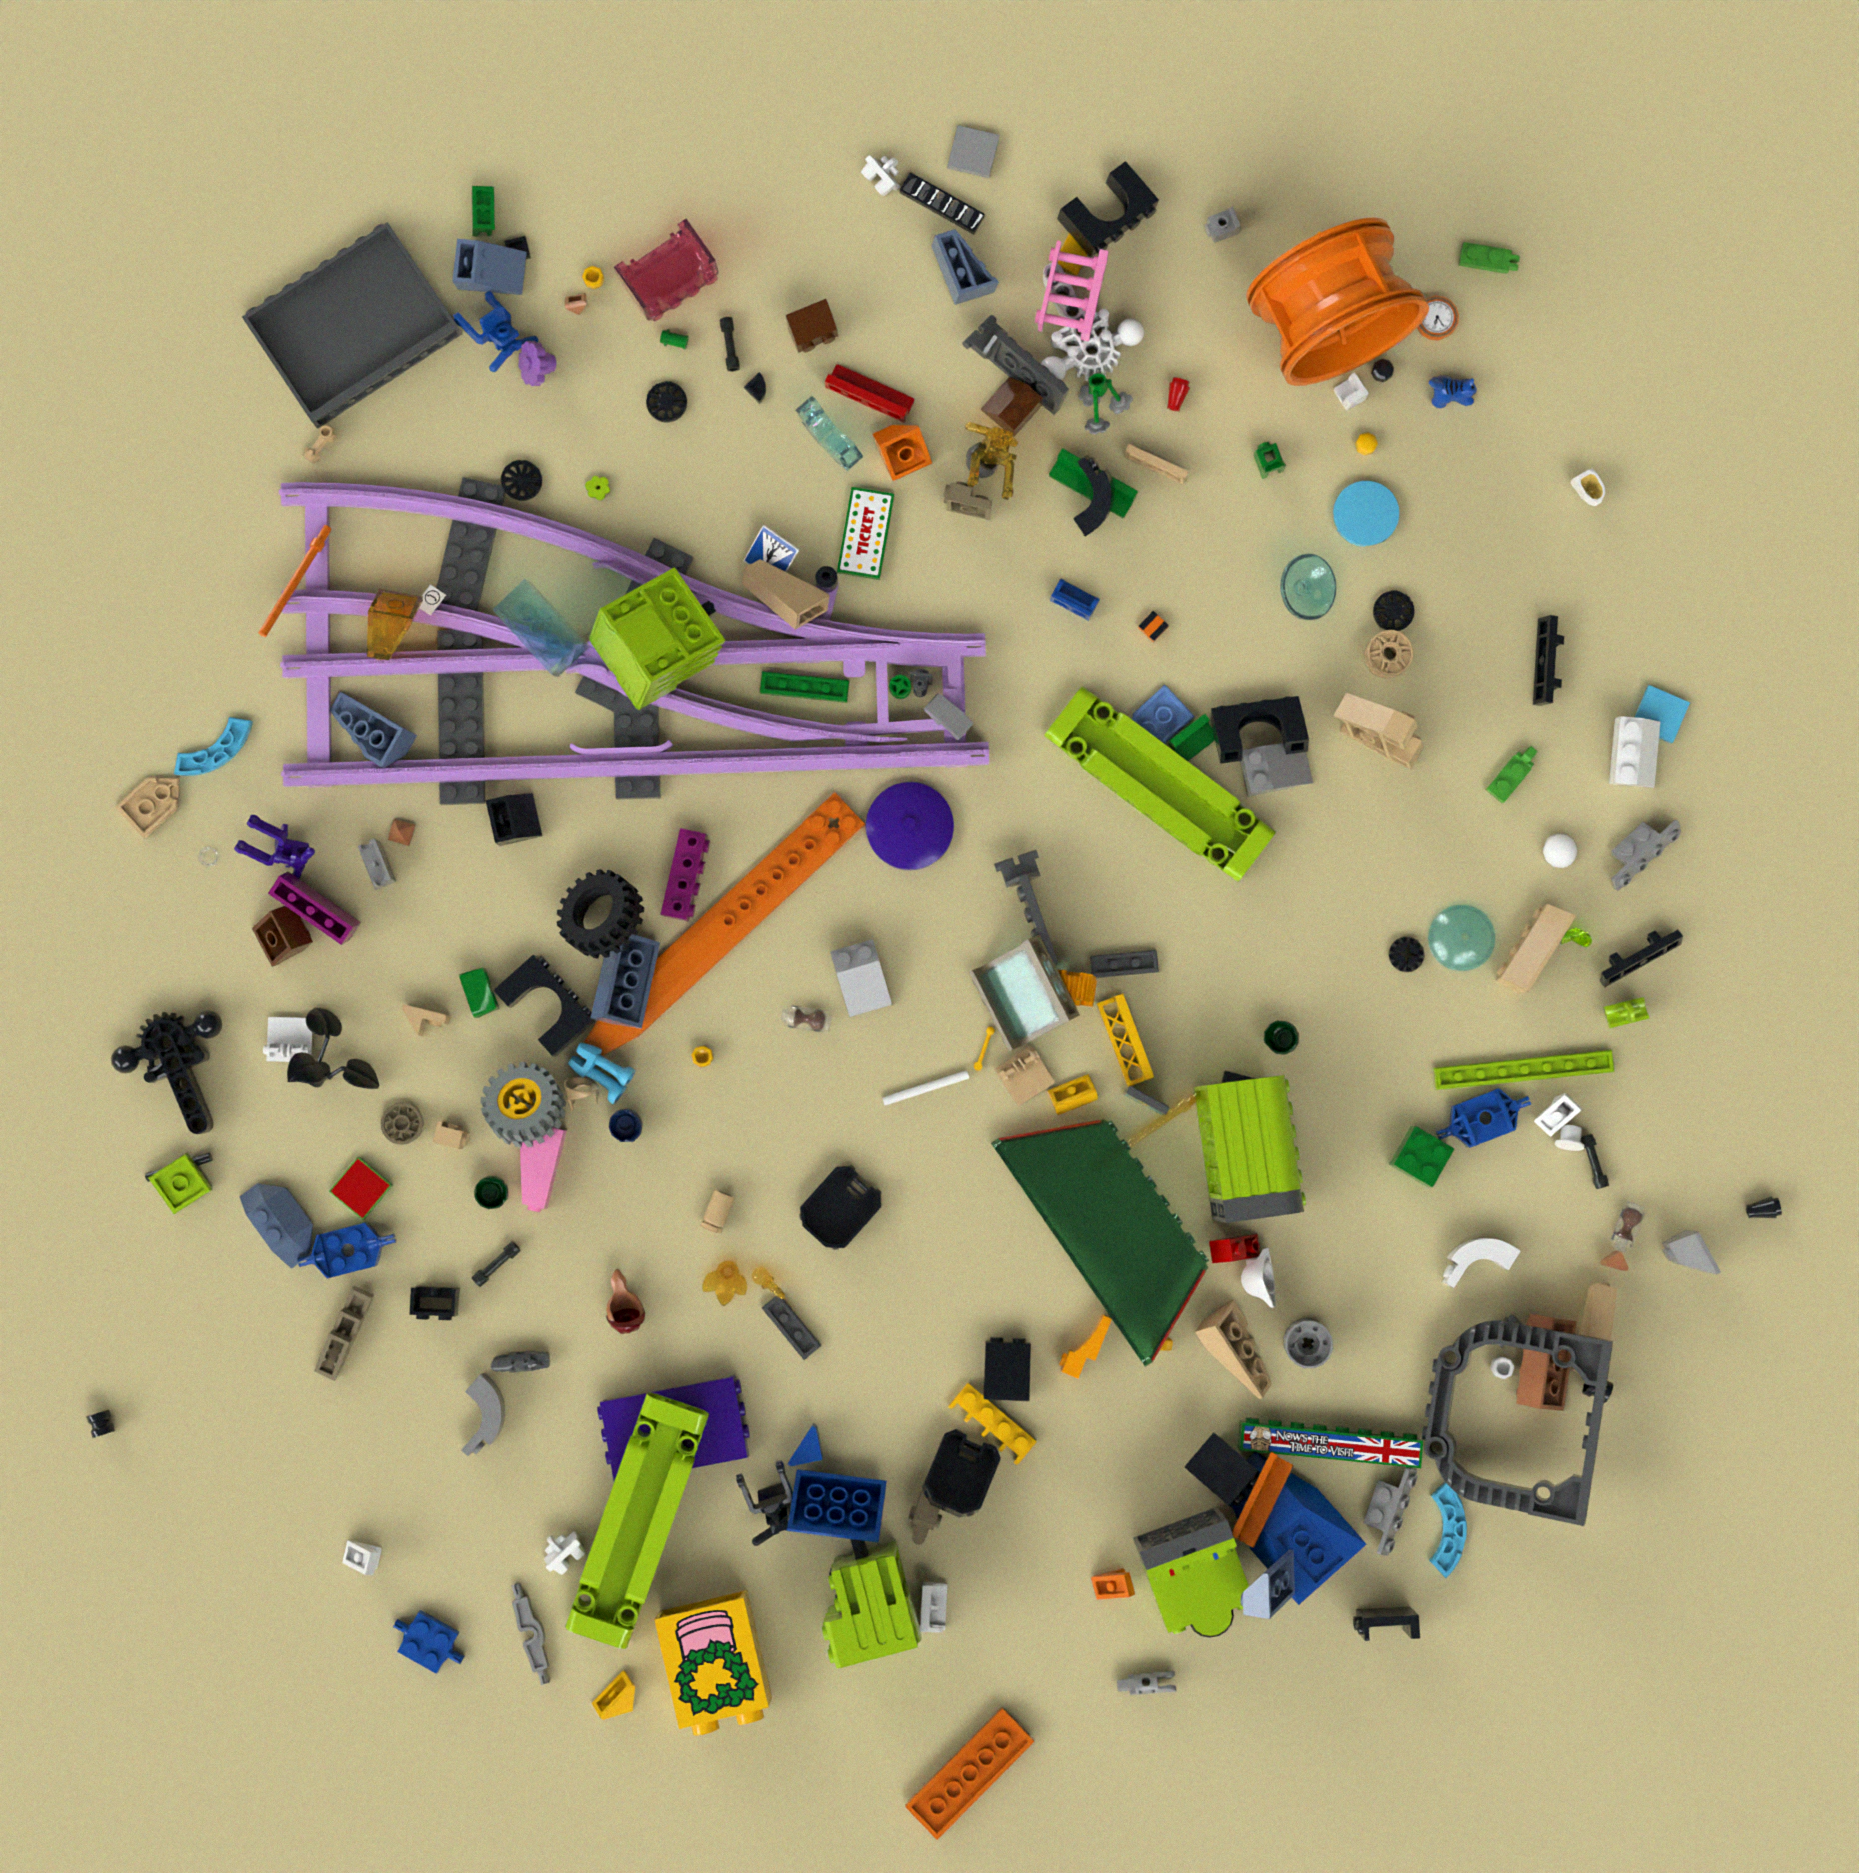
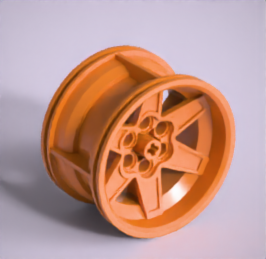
(1336, 301)

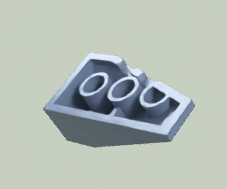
(376, 735)

